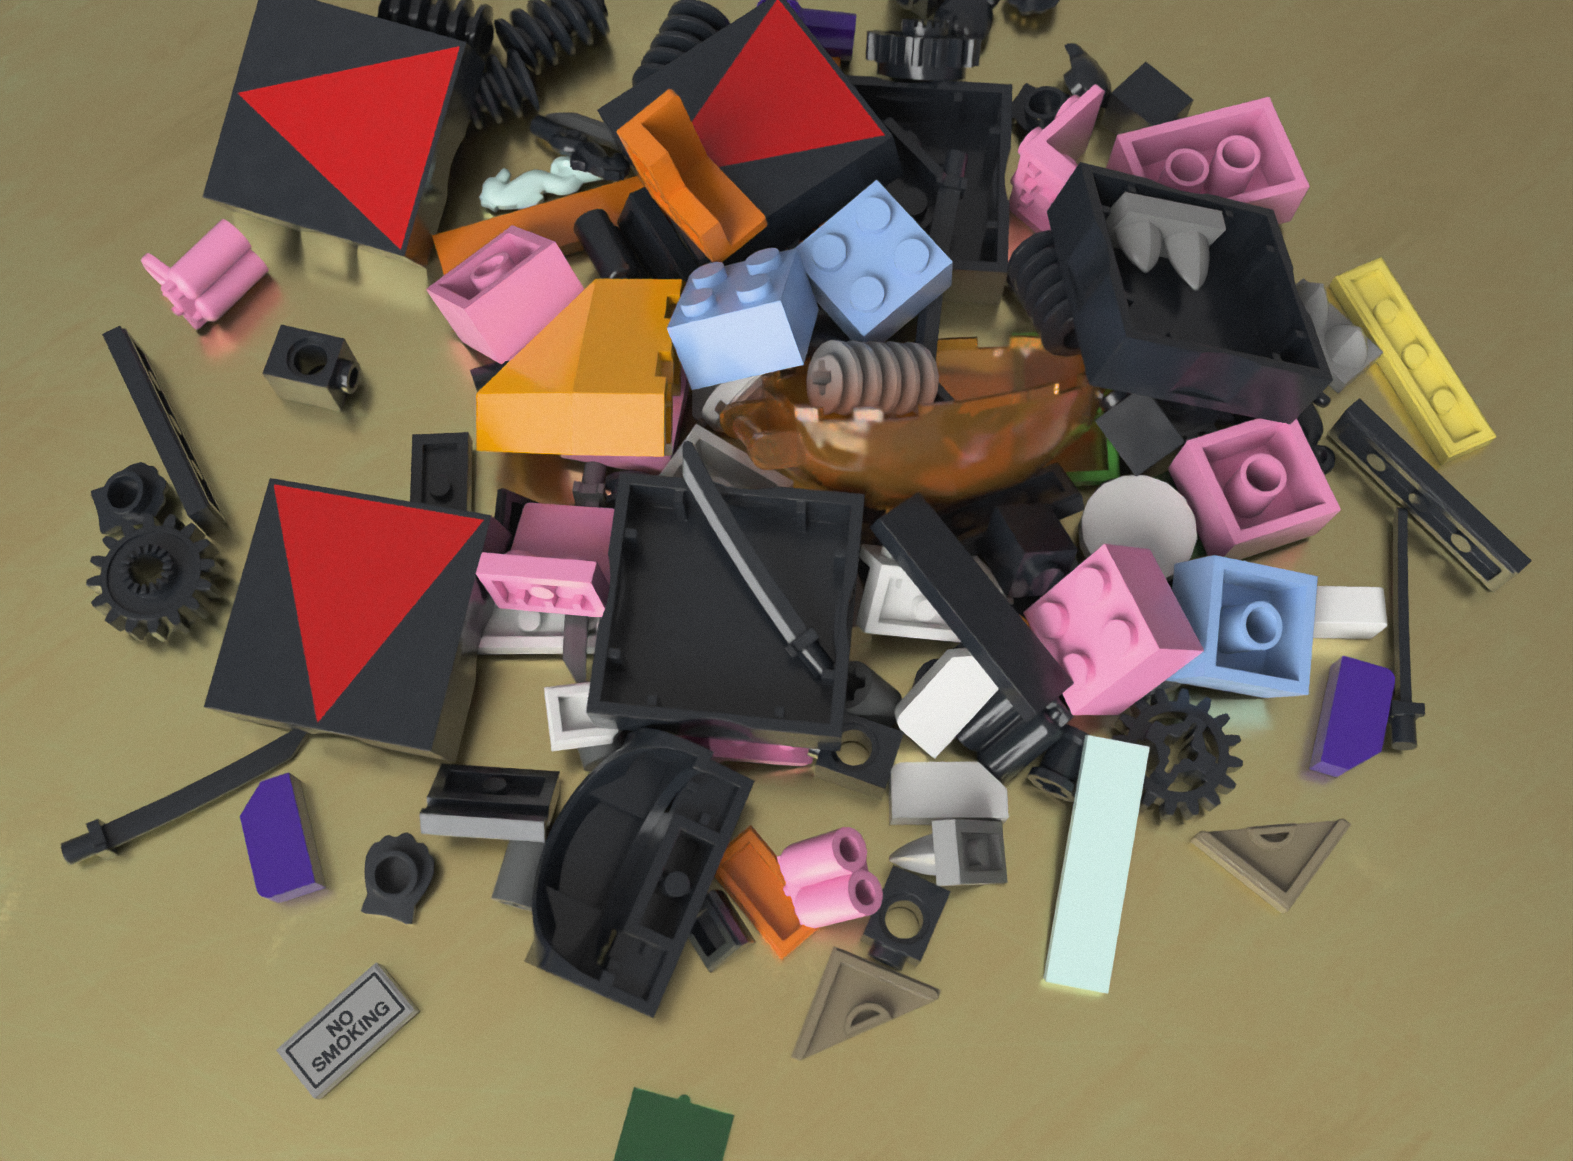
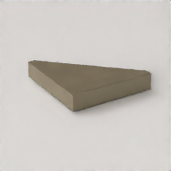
(1274, 858)
(855, 999)

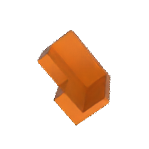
(687, 180)

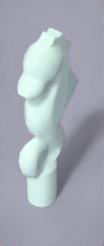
(530, 186)

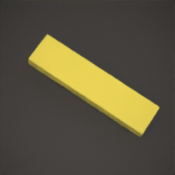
(1413, 361)

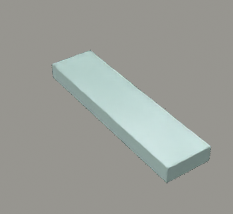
(1096, 864)

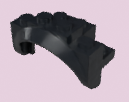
(633, 867)

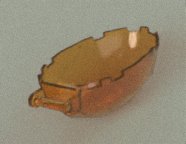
(945, 453)

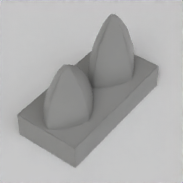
(1168, 229)
(1343, 343)
(957, 853)

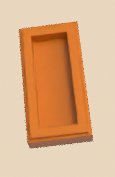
(755, 884)

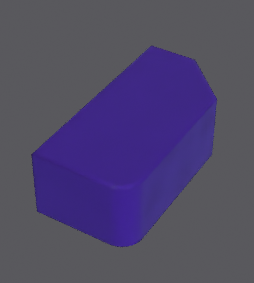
(1352, 716)
(281, 840)

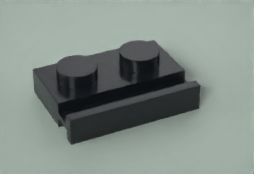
(491, 802)

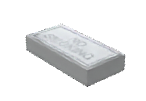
(347, 1031)

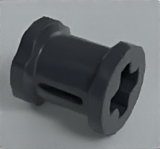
(1060, 765)

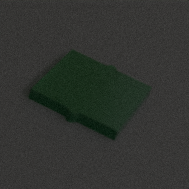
(672, 1130)

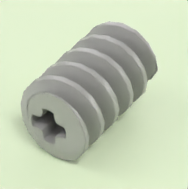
(871, 375)

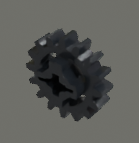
(1195, 762)

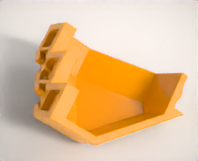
(591, 378)

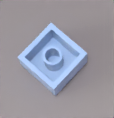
(874, 266)
(744, 318)
(1250, 624)

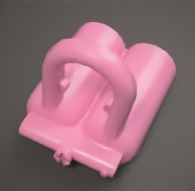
(209, 274)
(830, 878)

